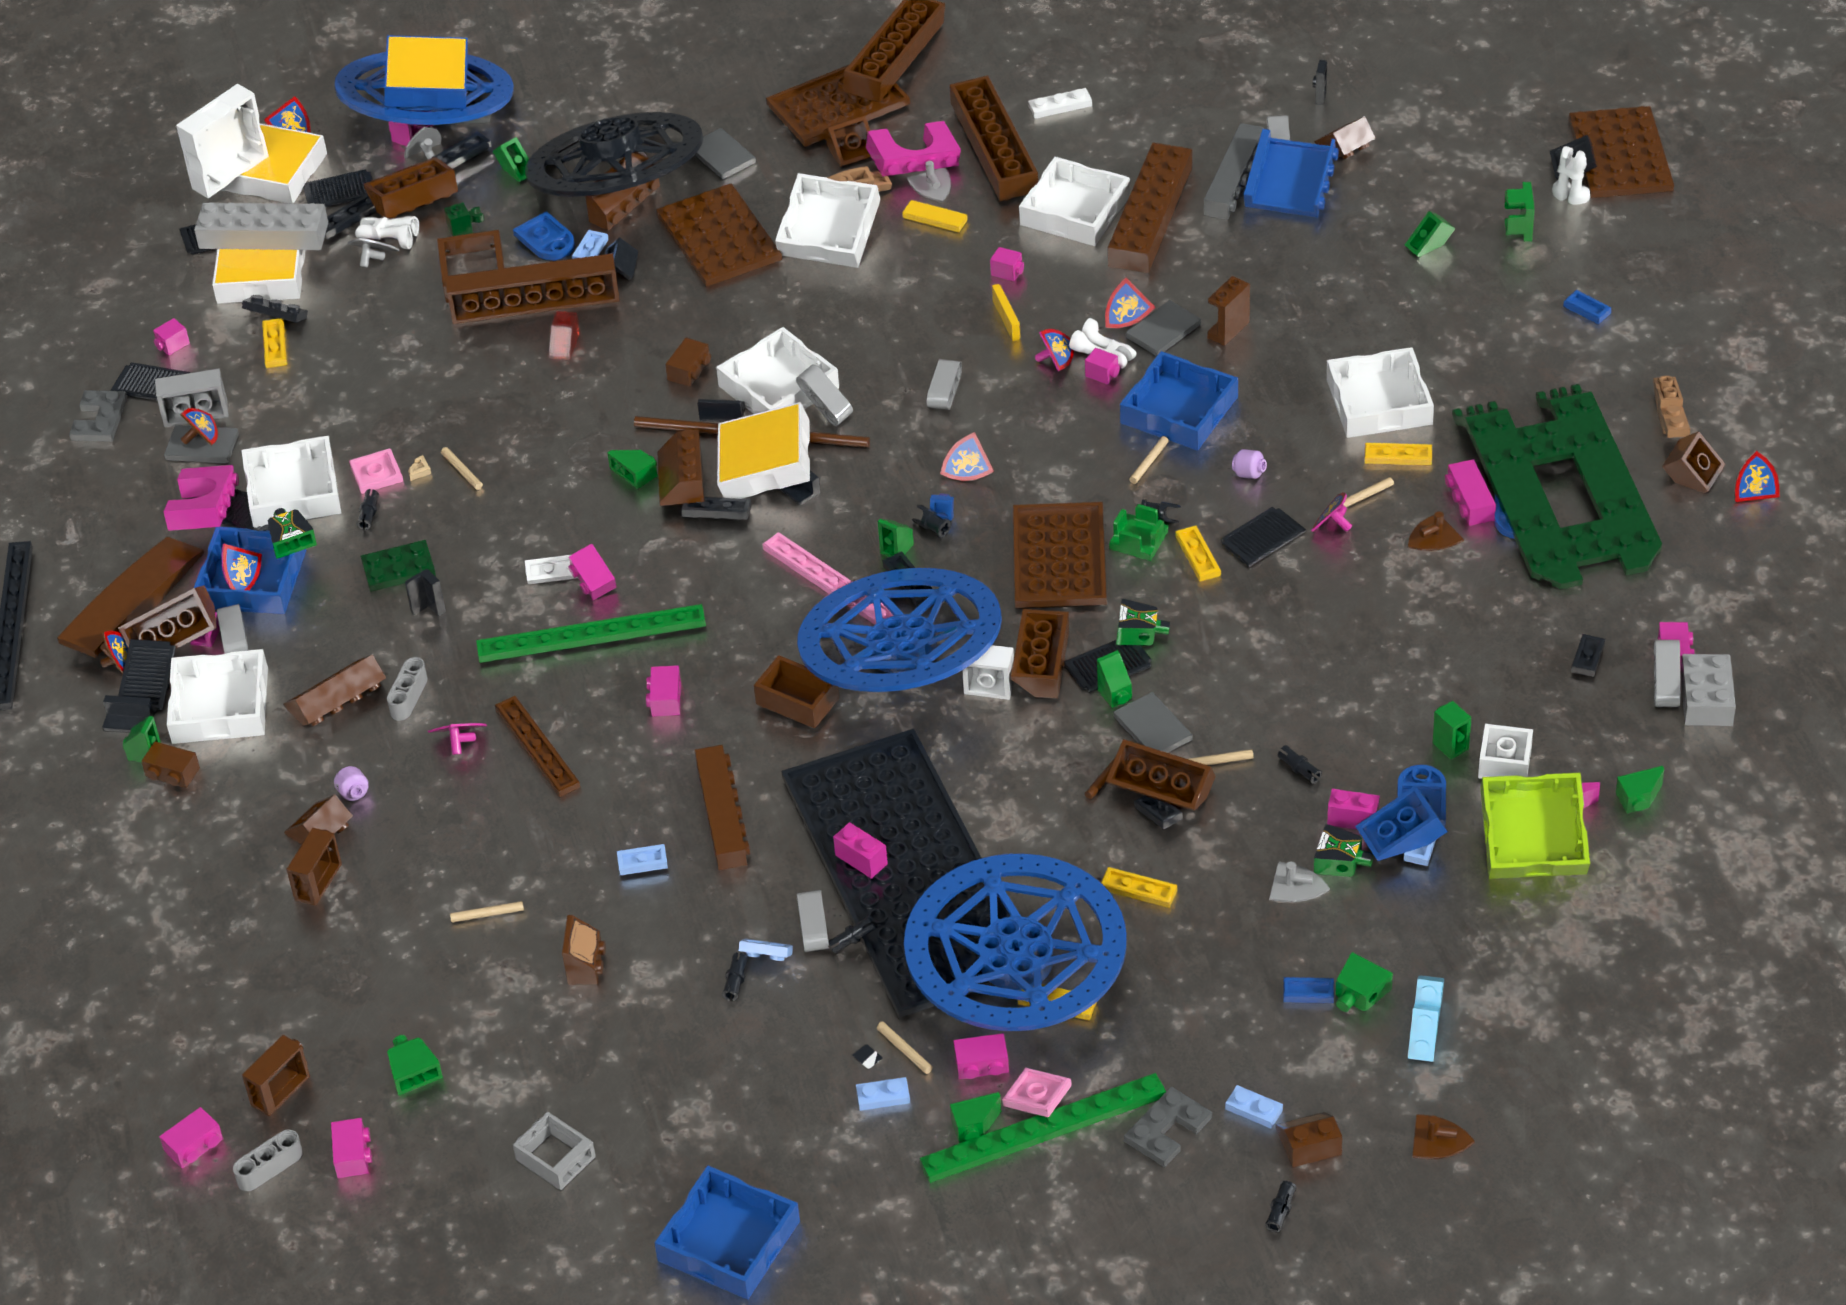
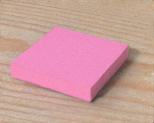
(376, 470)
(1037, 1092)

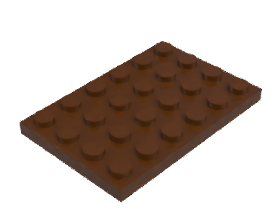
(823, 104)
(1625, 152)
(719, 234)
(1059, 555)

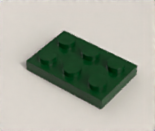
(396, 565)

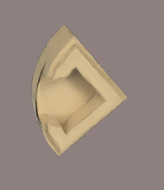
(419, 468)

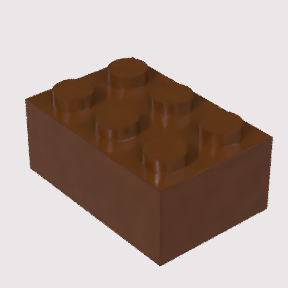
(795, 692)

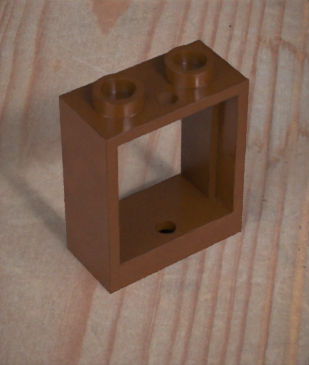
(314, 866)
(270, 1096)

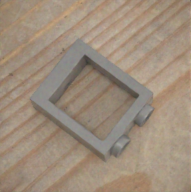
(566, 1168)

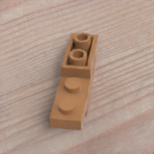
(863, 175)
(1670, 407)

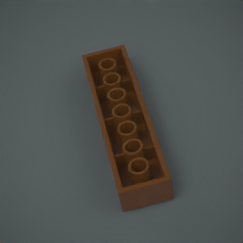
(893, 48)
(993, 137)
(1150, 208)
(532, 288)

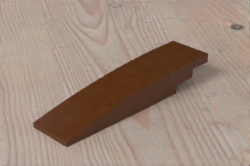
(130, 594)

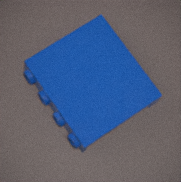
(1290, 176)

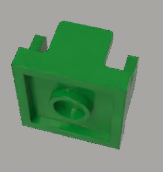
(1522, 200)
(1138, 533)

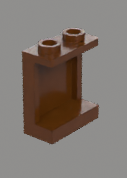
(1233, 310)

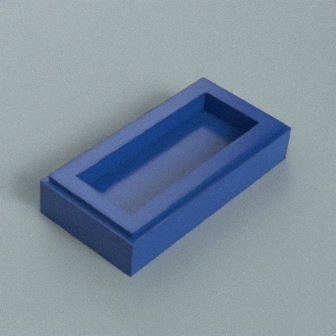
(1587, 307)
(1308, 990)

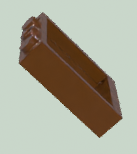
(467, 244)

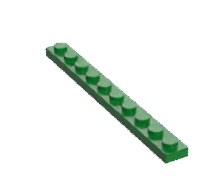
(590, 633)
(1042, 1128)

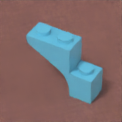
(1425, 1018)

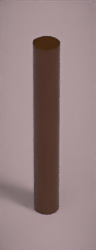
(1099, 782)

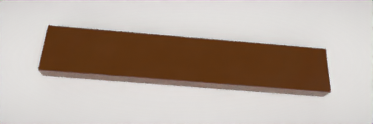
(537, 746)

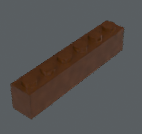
(721, 807)

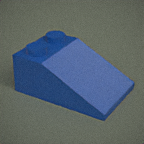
(1401, 826)

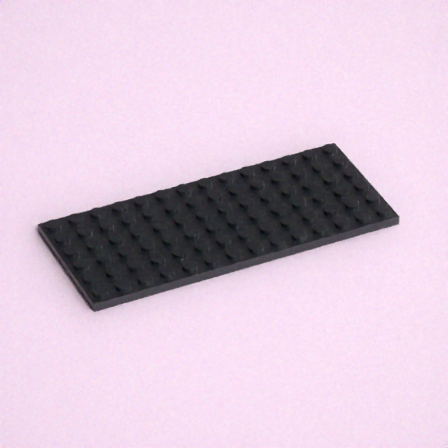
(900, 801)

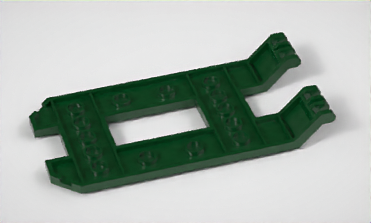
(1576, 433)

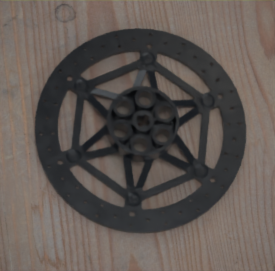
(609, 141)

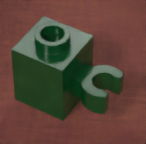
(460, 219)

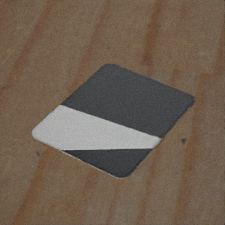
(867, 1056)

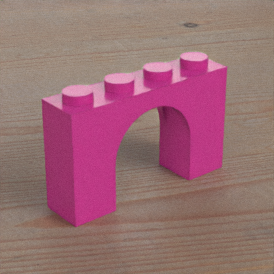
(895, 160)
(214, 491)

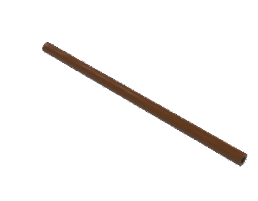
(712, 428)

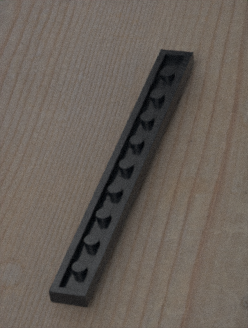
(364, 207)
(12, 616)

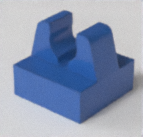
(942, 505)

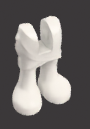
(1574, 169)
(397, 228)
(1090, 339)

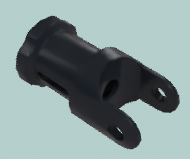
(1162, 509)
(933, 522)

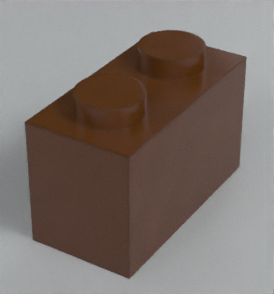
(688, 362)
(170, 764)

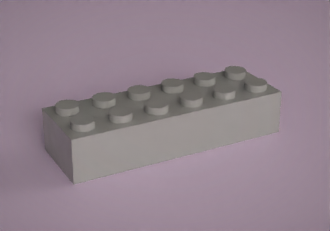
(261, 226)

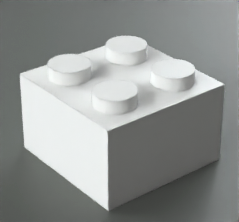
(990, 674)
(1505, 751)

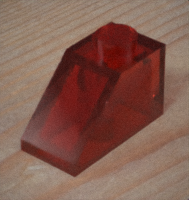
(563, 335)

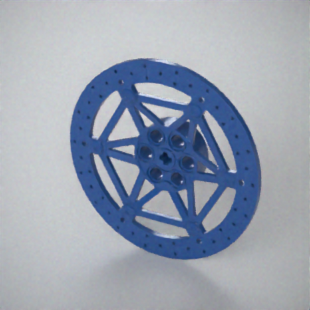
(348, 83)
(904, 642)
(1015, 949)

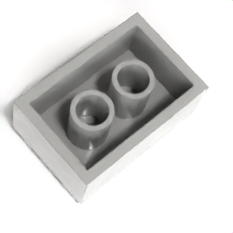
(192, 390)
(1707, 690)

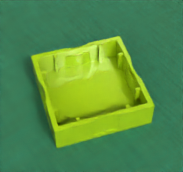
(1534, 826)

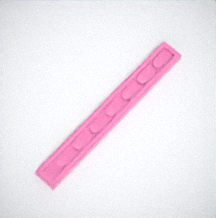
(815, 571)

